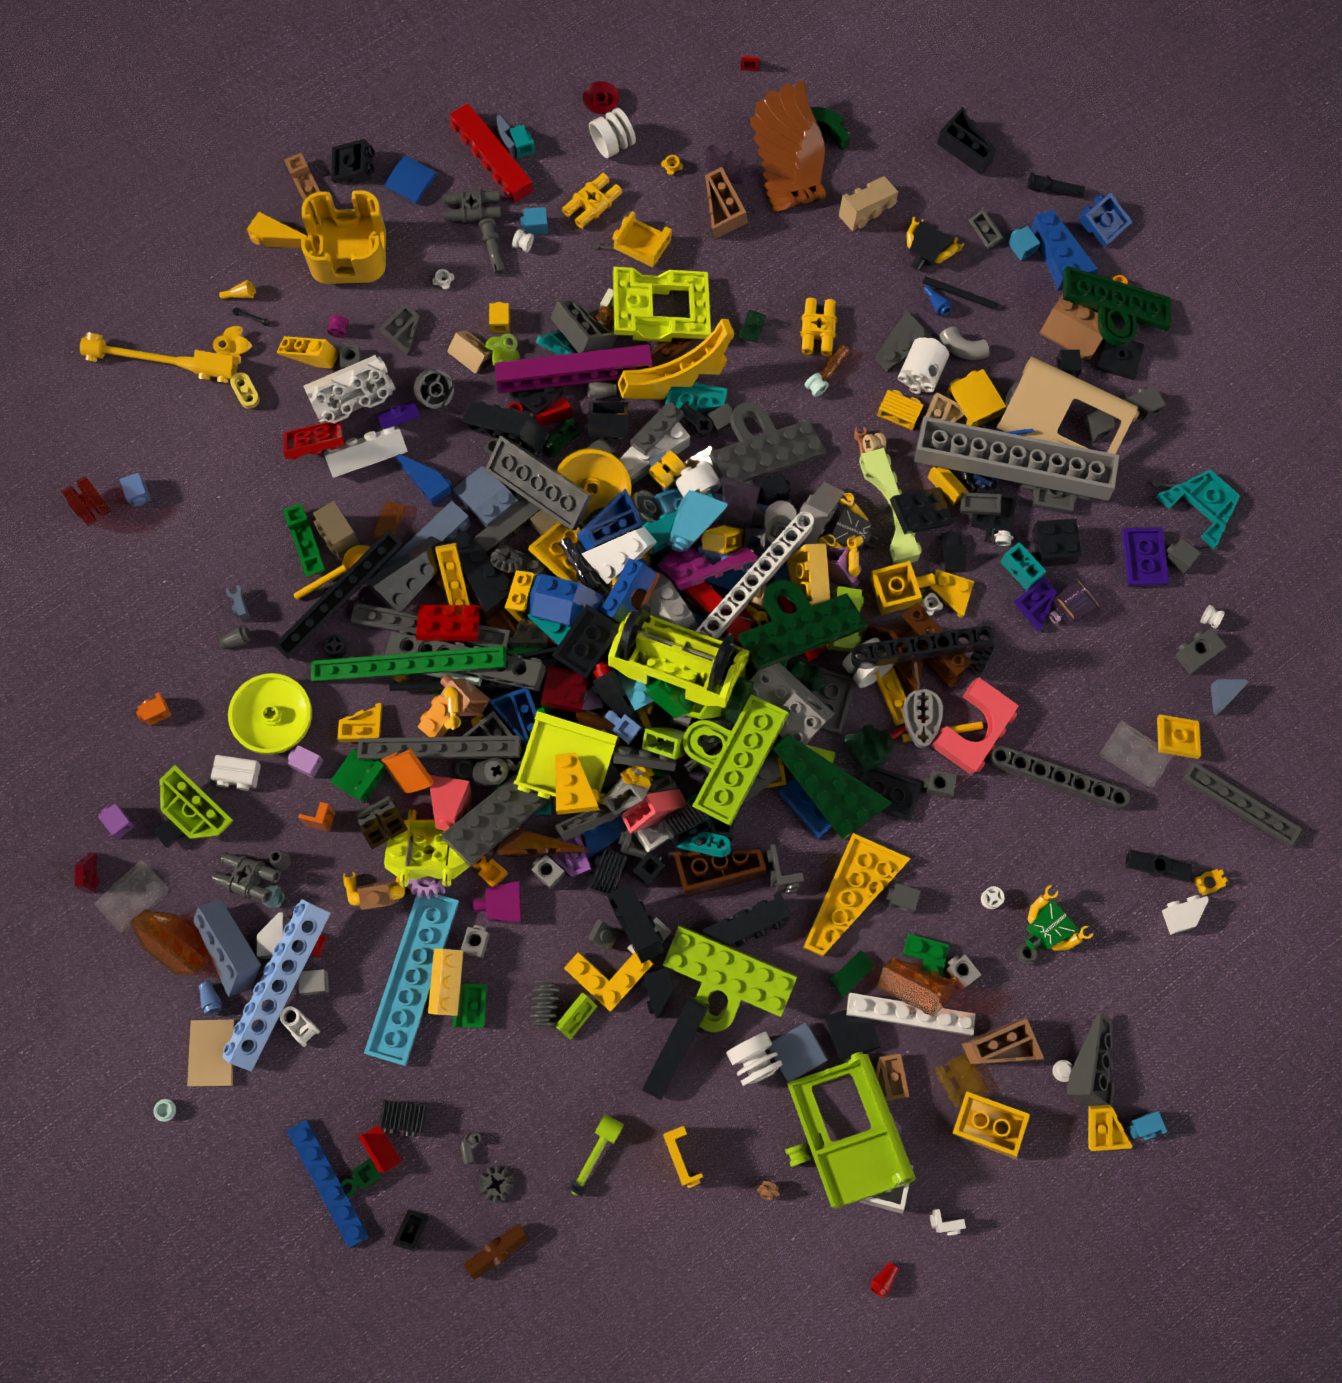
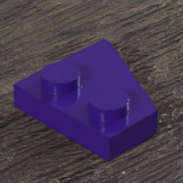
(1036, 603)

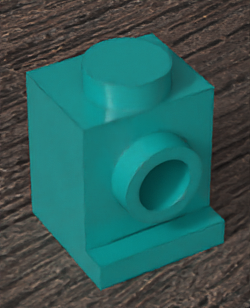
(523, 141)

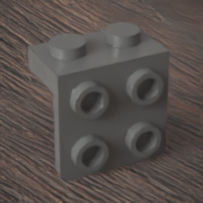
(786, 883)

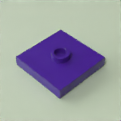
(398, 415)

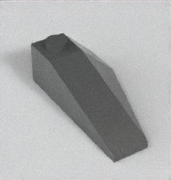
(1090, 1075)

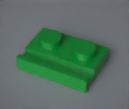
(471, 1006)

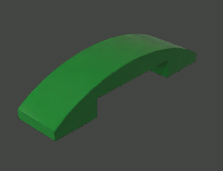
(304, 540)

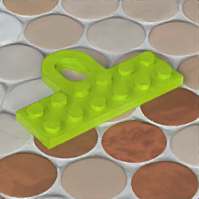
(740, 757)
(732, 973)

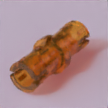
(834, 362)

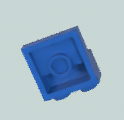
(1105, 218)

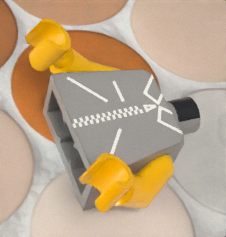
(625, 792)

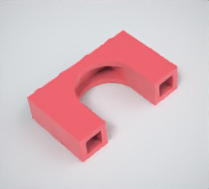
(998, 712)

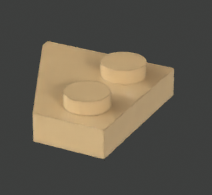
(944, 409)

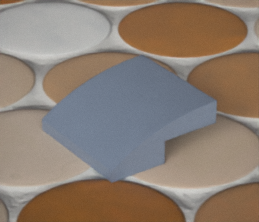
(798, 1052)

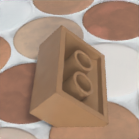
(1073, 328)

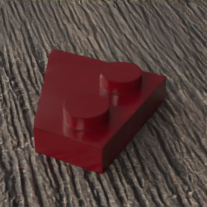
(86, 874)

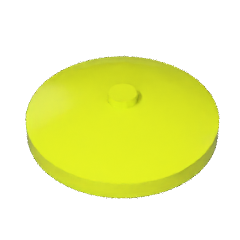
(270, 714)

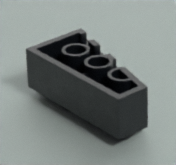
(509, 422)
(750, 923)

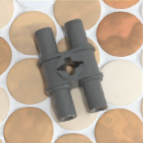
(465, 199)
(244, 885)

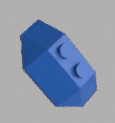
(560, 599)

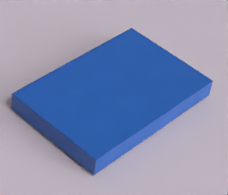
(804, 808)

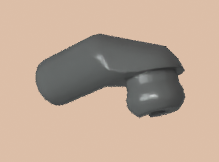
(468, 1145)

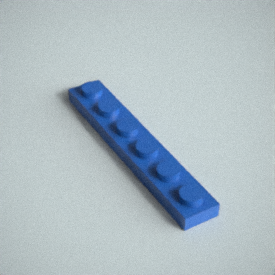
(328, 1183)

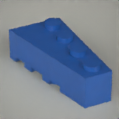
(1059, 247)

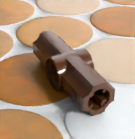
(496, 1251)

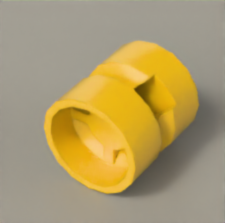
(672, 464)

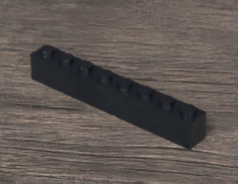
(339, 594)

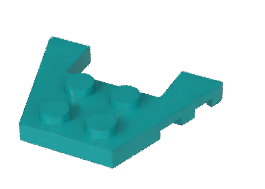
(1209, 496)

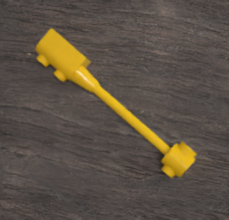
(203, 363)

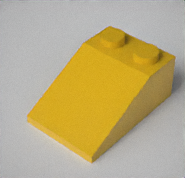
(991, 1125)

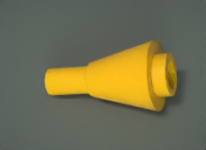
(242, 290)

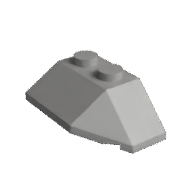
(669, 605)

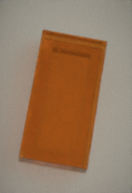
(390, 518)

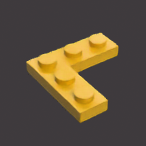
(607, 991)

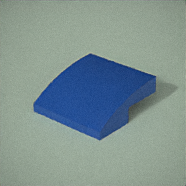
(410, 179)

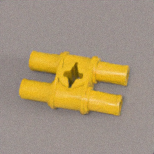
(592, 200)
(826, 332)

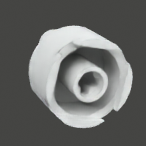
(699, 479)

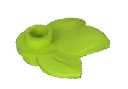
(502, 350)

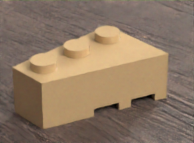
(867, 203)

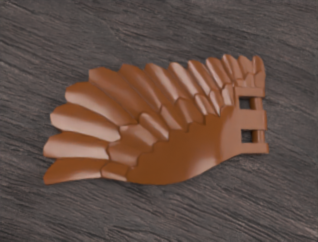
(789, 146)

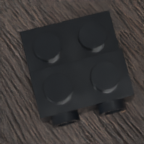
(352, 162)

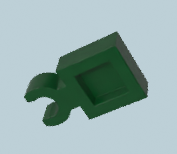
(365, 1176)

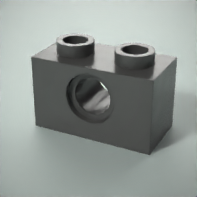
(1191, 658)

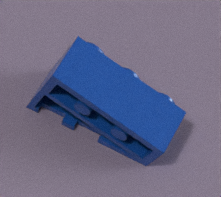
(611, 522)
(518, 712)

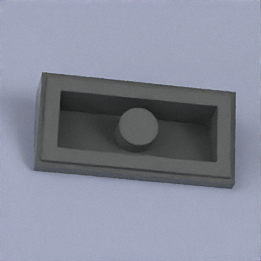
(987, 229)

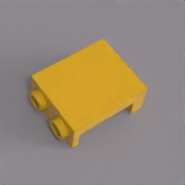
(641, 240)
(977, 398)
(519, 594)
(670, 1138)

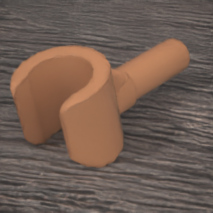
(859, 437)

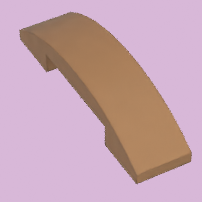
(301, 175)

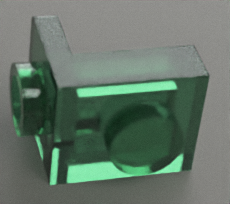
(752, 326)

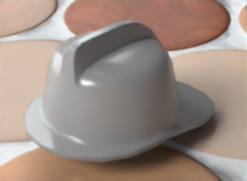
(777, 518)

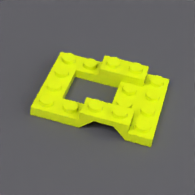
(635, 305)

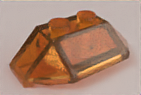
(171, 942)

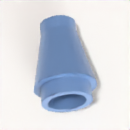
(209, 998)

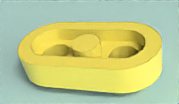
(246, 391)

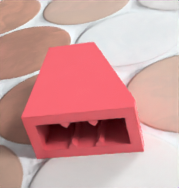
(449, 800)
(652, 809)

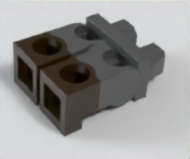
(379, 815)

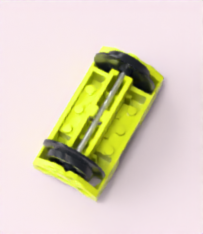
(677, 657)

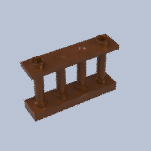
(948, 667)

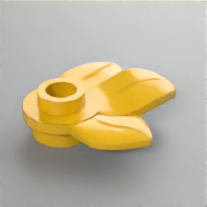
(234, 343)

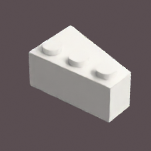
(612, 556)

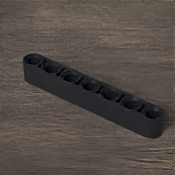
(930, 640)

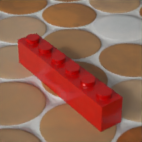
(491, 153)

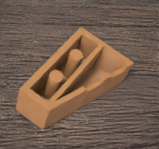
(724, 205)
(1004, 1044)

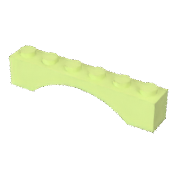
(877, 471)

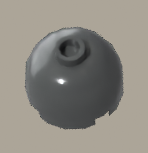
(433, 388)

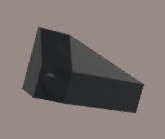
(614, 695)

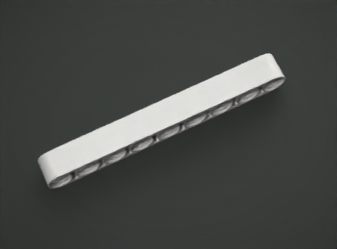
(759, 575)

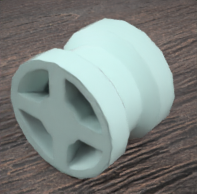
(816, 384)

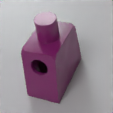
(501, 903)

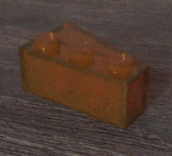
(917, 987)

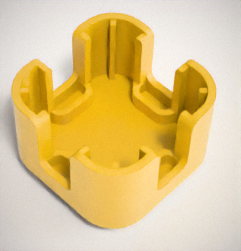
(344, 243)

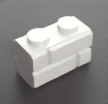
(235, 772)

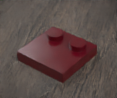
(564, 689)

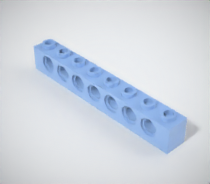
(257, 1036)

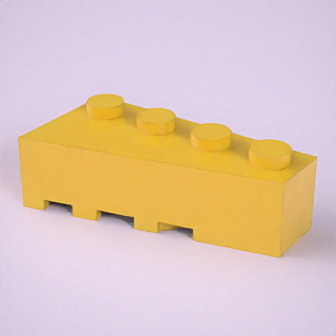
(810, 572)

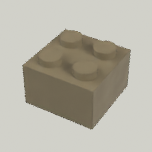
(335, 529)

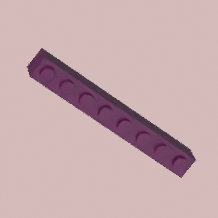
(570, 368)

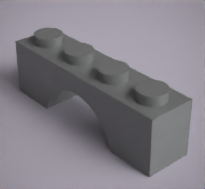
(1100, 424)

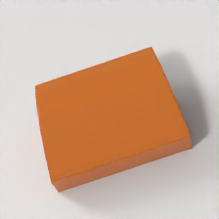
(407, 771)

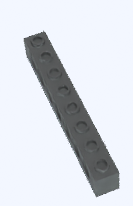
(531, 679)

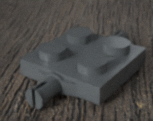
(1053, 499)

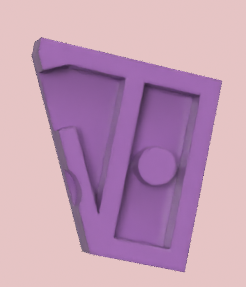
(575, 863)

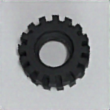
(979, 660)

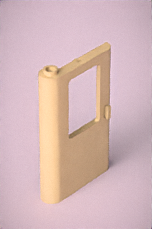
(1045, 398)

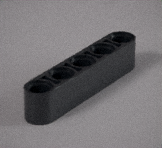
(675, 1047)

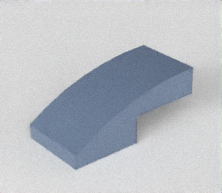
(504, 135)

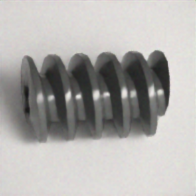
(489, 772)
(544, 1004)

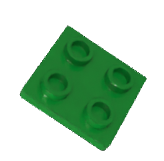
(358, 776)

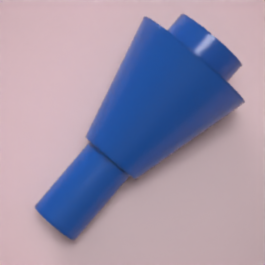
(941, 305)

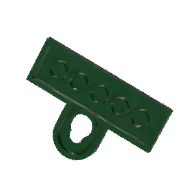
(1116, 299)
(800, 631)

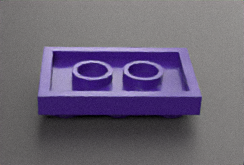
(1145, 557)

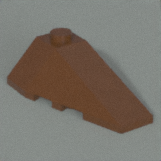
(527, 843)

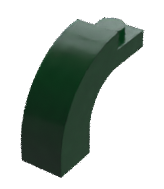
(832, 125)

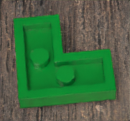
(929, 951)

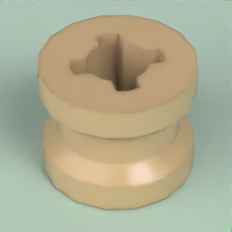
(874, 442)

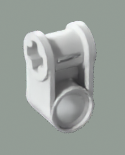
(302, 1028)

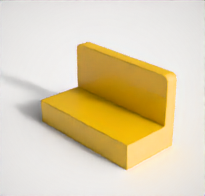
(948, 484)

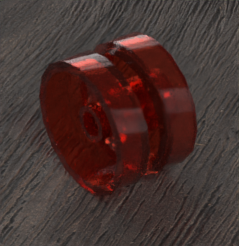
(85, 501)

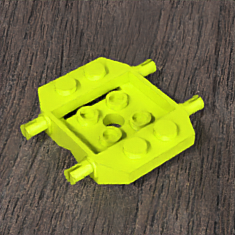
(425, 838)

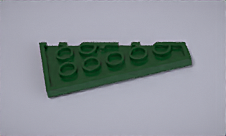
(837, 794)

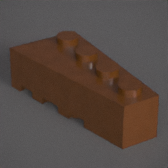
(706, 873)

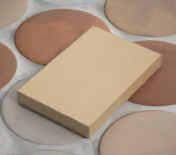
(206, 1048)

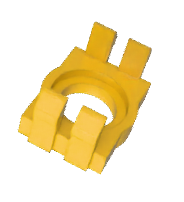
(1216, 875)

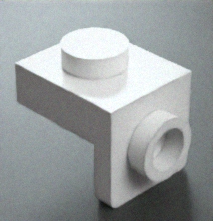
(951, 1227)

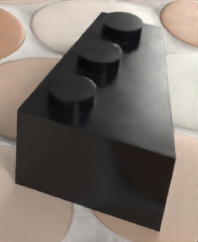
(966, 142)
(635, 923)

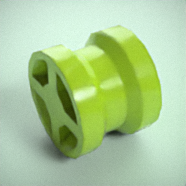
(798, 1154)

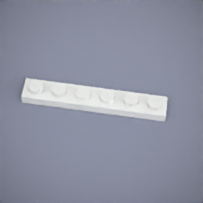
(905, 1014)

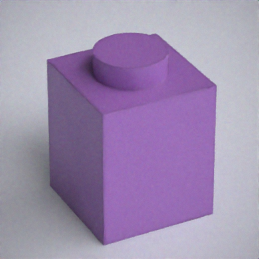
(116, 821)

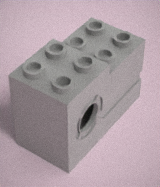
(785, 691)

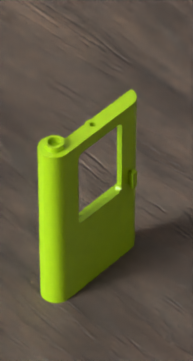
(863, 1162)

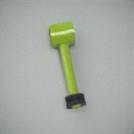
(608, 1131)

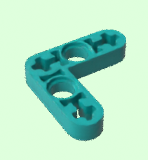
(708, 848)

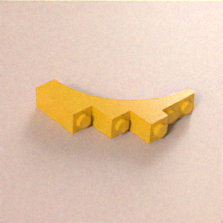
(681, 372)

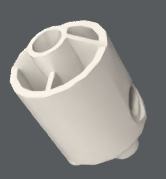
(923, 365)

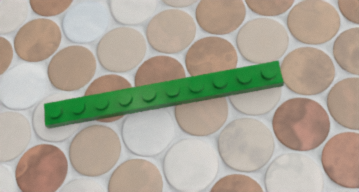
(409, 664)

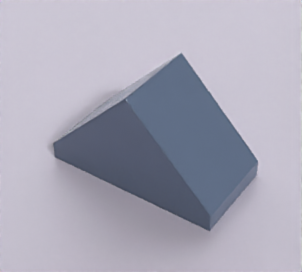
(1224, 691)

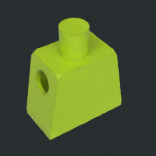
(669, 746)

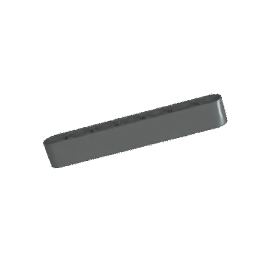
(1069, 777)

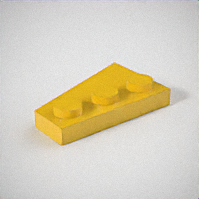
(572, 786)

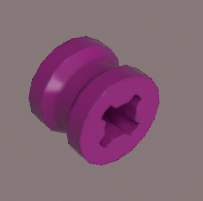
(337, 326)

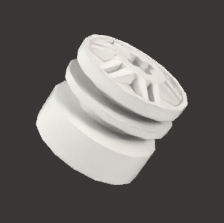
(612, 133)
(754, 1058)

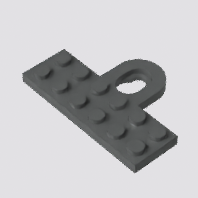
(764, 453)

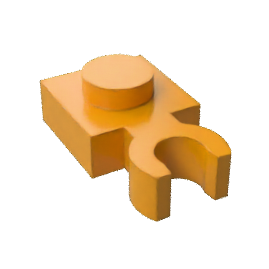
(490, 871)

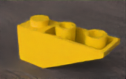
(309, 351)

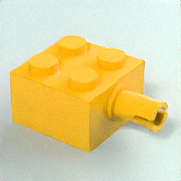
(897, 587)

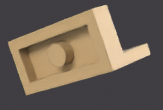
(469, 350)

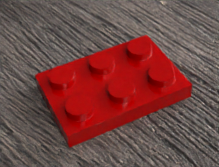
(448, 623)

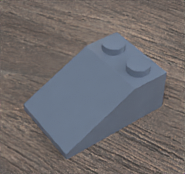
(485, 496)

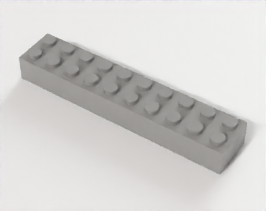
(1017, 458)

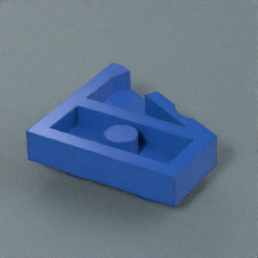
(603, 836)

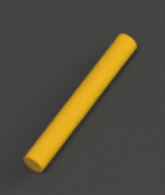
(320, 582)

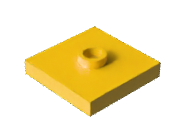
(1179, 736)

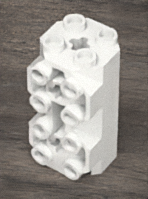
(350, 389)

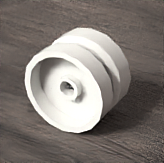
(866, 676)

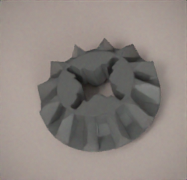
(513, 561)
(506, 1187)

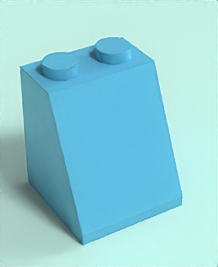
(693, 519)

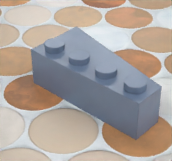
(227, 947)

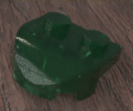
(869, 747)

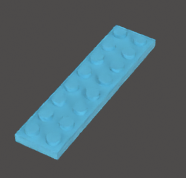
(410, 979)

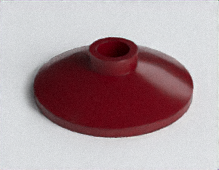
(600, 91)

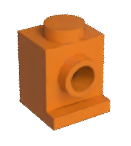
(153, 710)

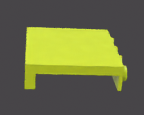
(558, 736)

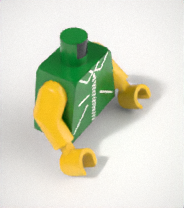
(1051, 926)

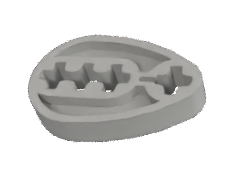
(911, 714)

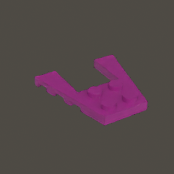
(691, 568)

